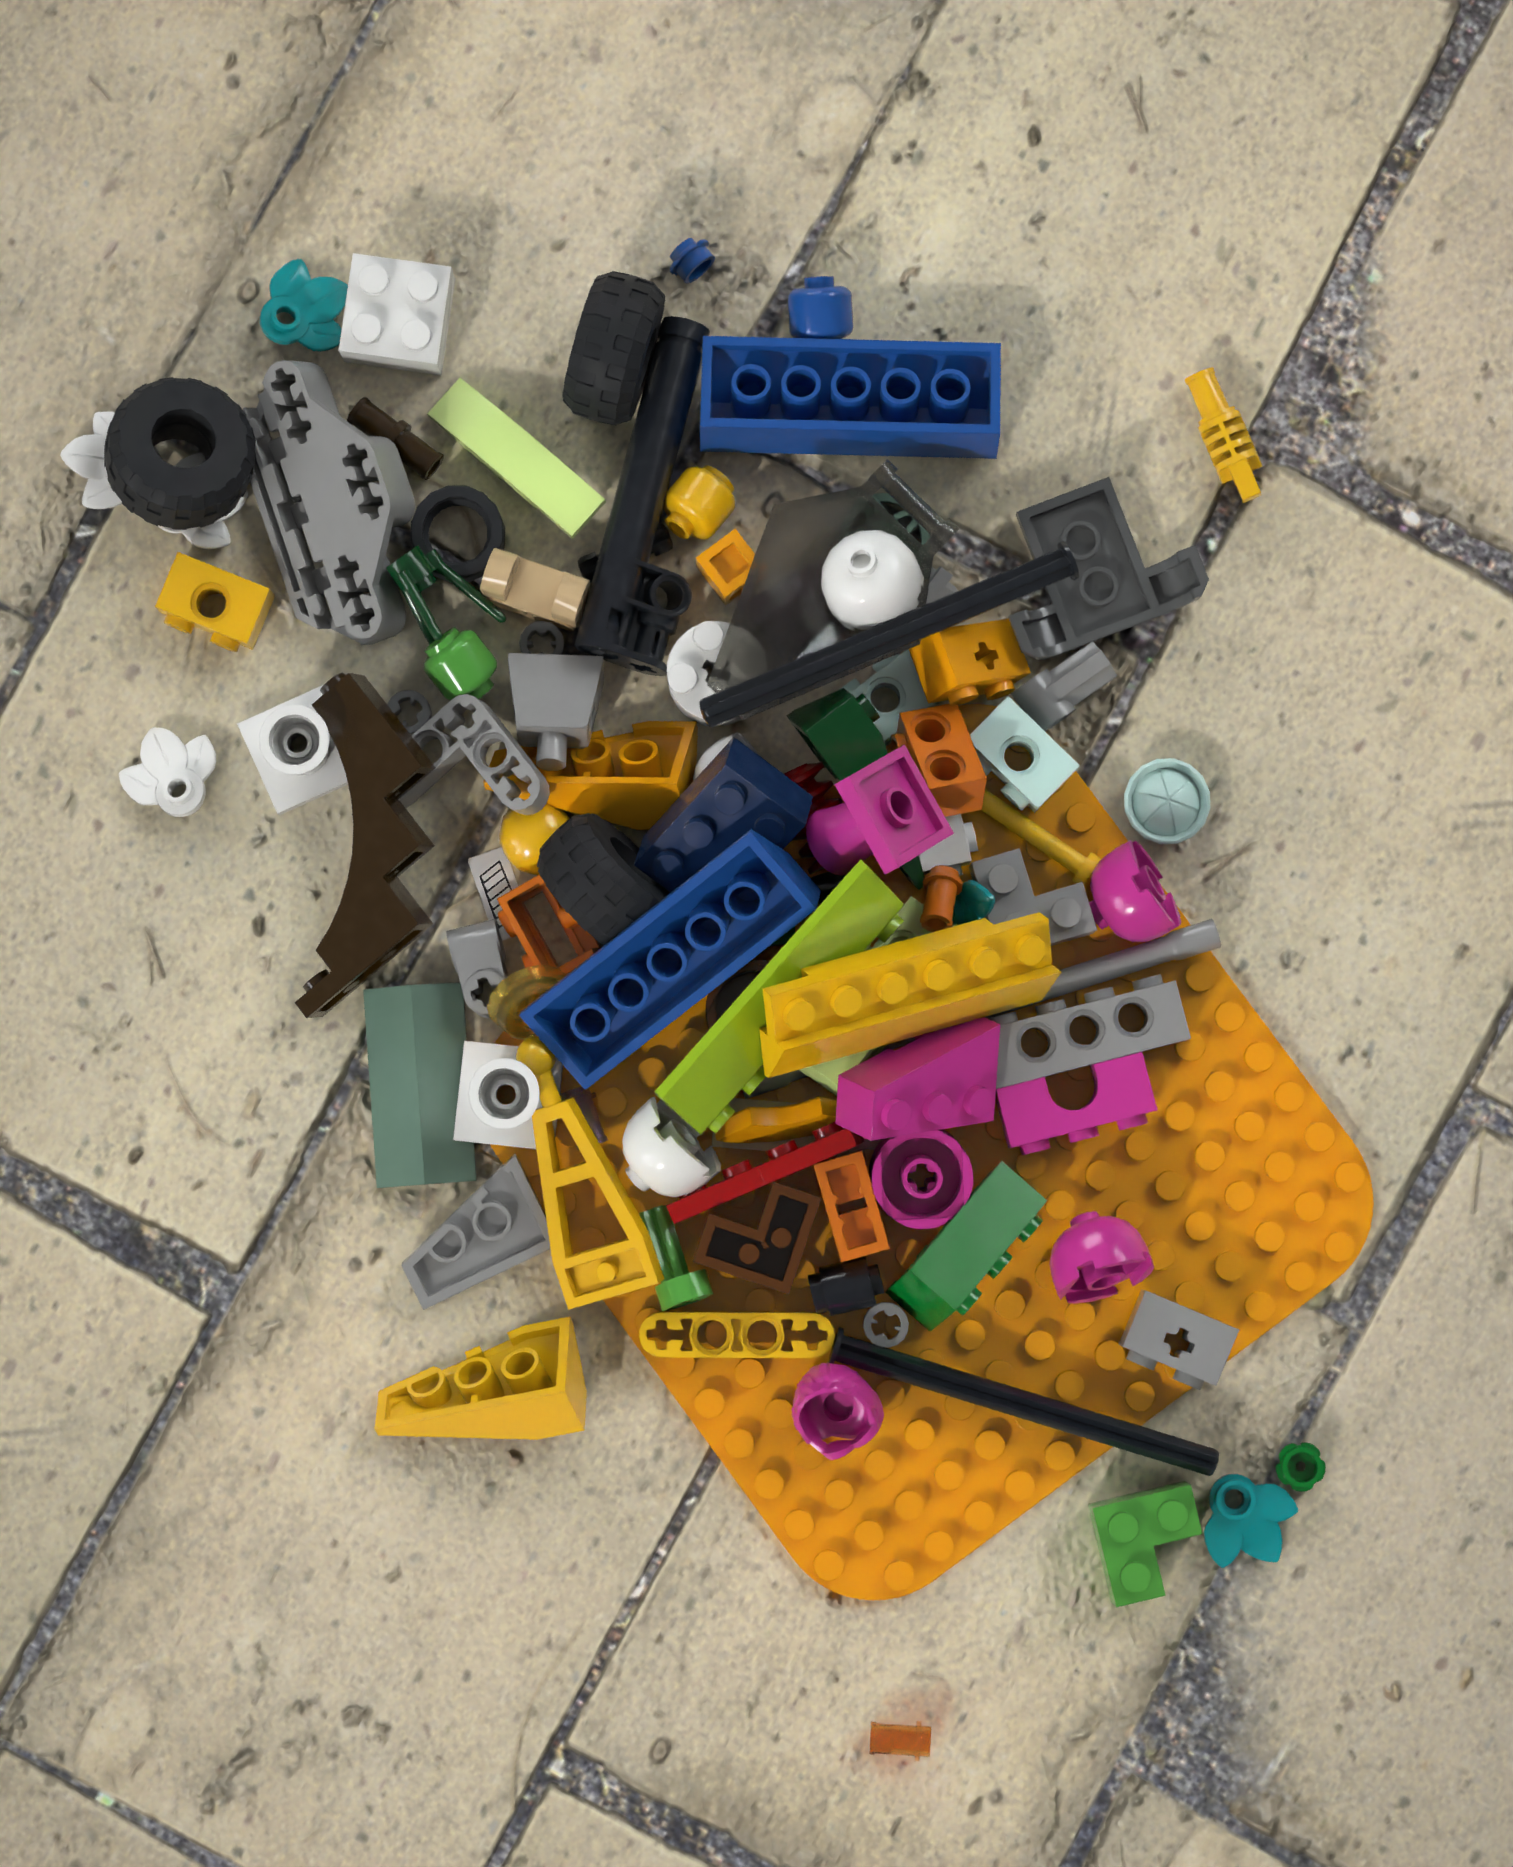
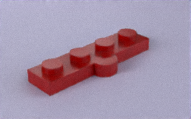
(783, 1161)

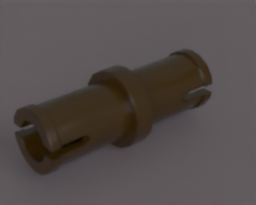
(412, 449)

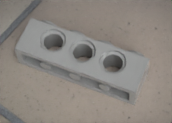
(1162, 1026)

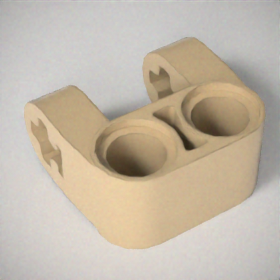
(534, 589)

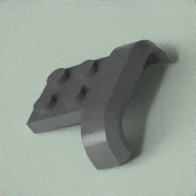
(1112, 582)

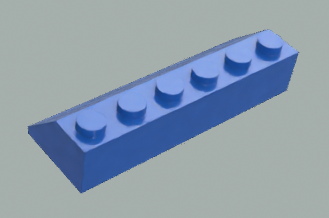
(850, 397)
(672, 957)

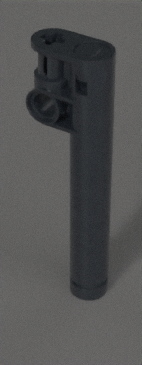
(622, 608)

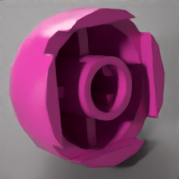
(1131, 896)
(1096, 1256)

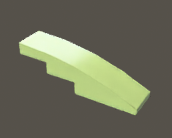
(516, 457)

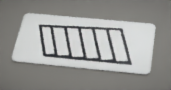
(493, 879)

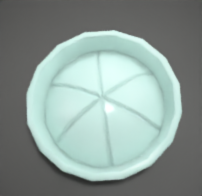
(1167, 801)

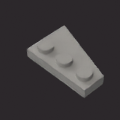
(482, 1238)

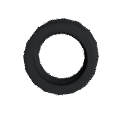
(459, 496)

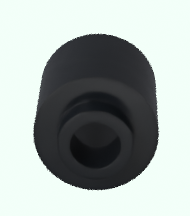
(845, 1286)

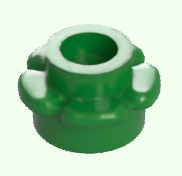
(1313, 1471)

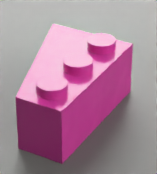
(925, 1085)

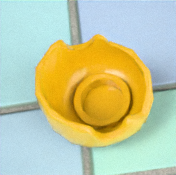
(525, 834)

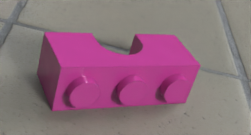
(1119, 1095)

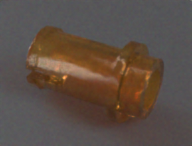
(900, 1739)

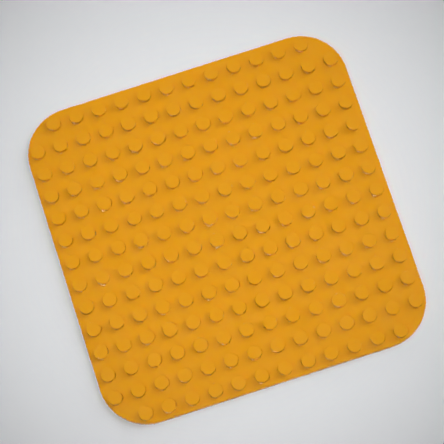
(1231, 1184)

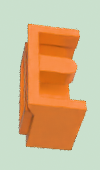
(519, 923)

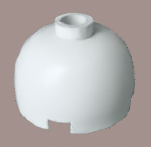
(870, 579)
(666, 1152)

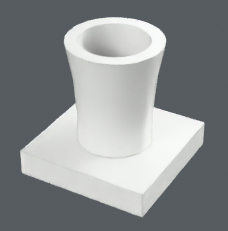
(290, 776)
(480, 1114)

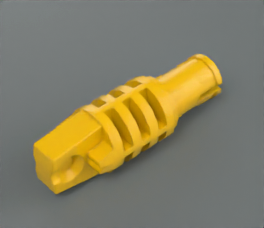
(1225, 435)

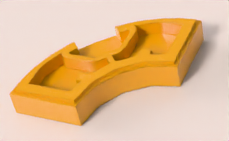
(778, 1123)

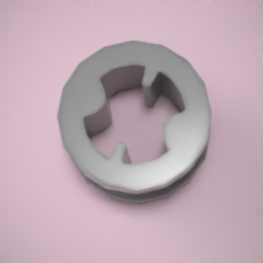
(881, 1339)

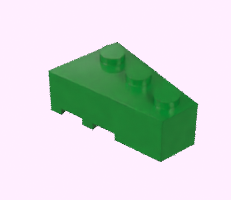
(969, 1248)

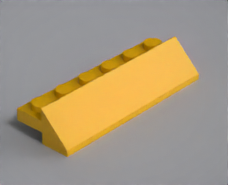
(905, 991)

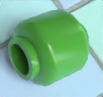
(460, 664)

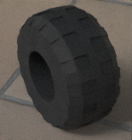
(613, 348)
(186, 412)
(595, 878)

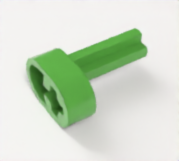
(679, 1285)

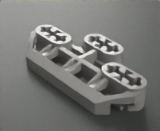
(340, 510)

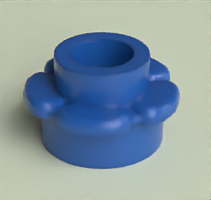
(691, 259)

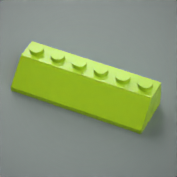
(731, 1050)

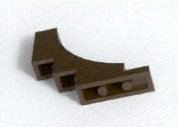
(376, 909)

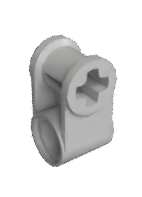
(478, 959)

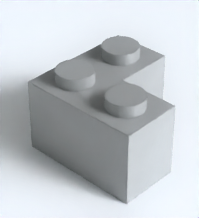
(1014, 898)

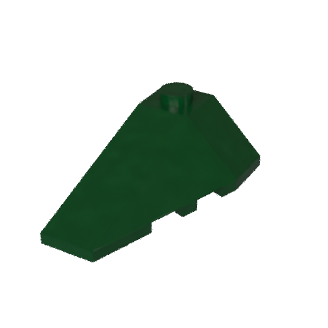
(846, 740)

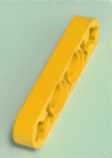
(736, 1341)

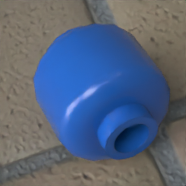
(820, 310)

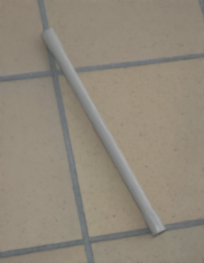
(1174, 946)

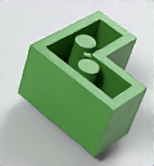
(1130, 1529)

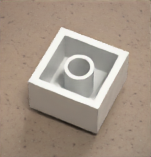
(397, 314)

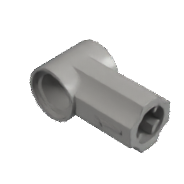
(1054, 693)

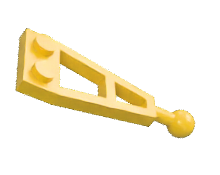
(606, 1268)

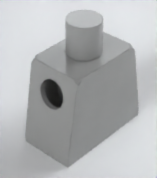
(555, 703)

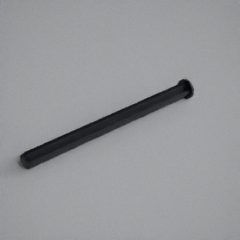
(889, 636)
(1023, 1404)

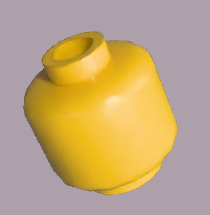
(699, 502)

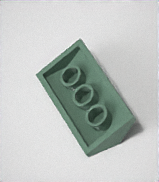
(414, 1083)

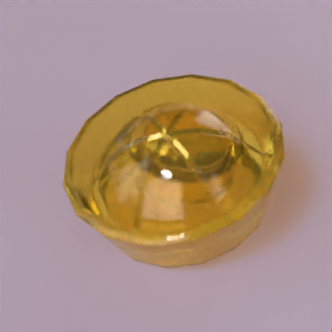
(516, 994)

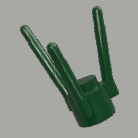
(414, 574)

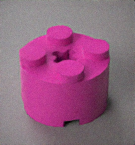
(941, 1195)

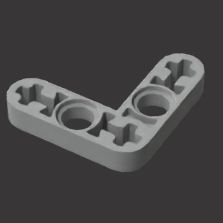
(474, 744)

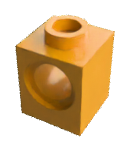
(726, 565)

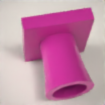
(882, 814)

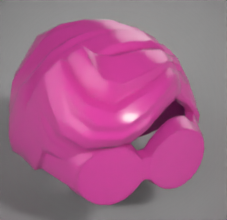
(836, 1404)

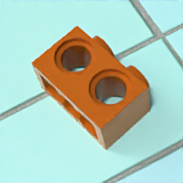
(944, 756)
(851, 1205)

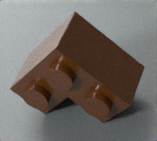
(766, 1253)

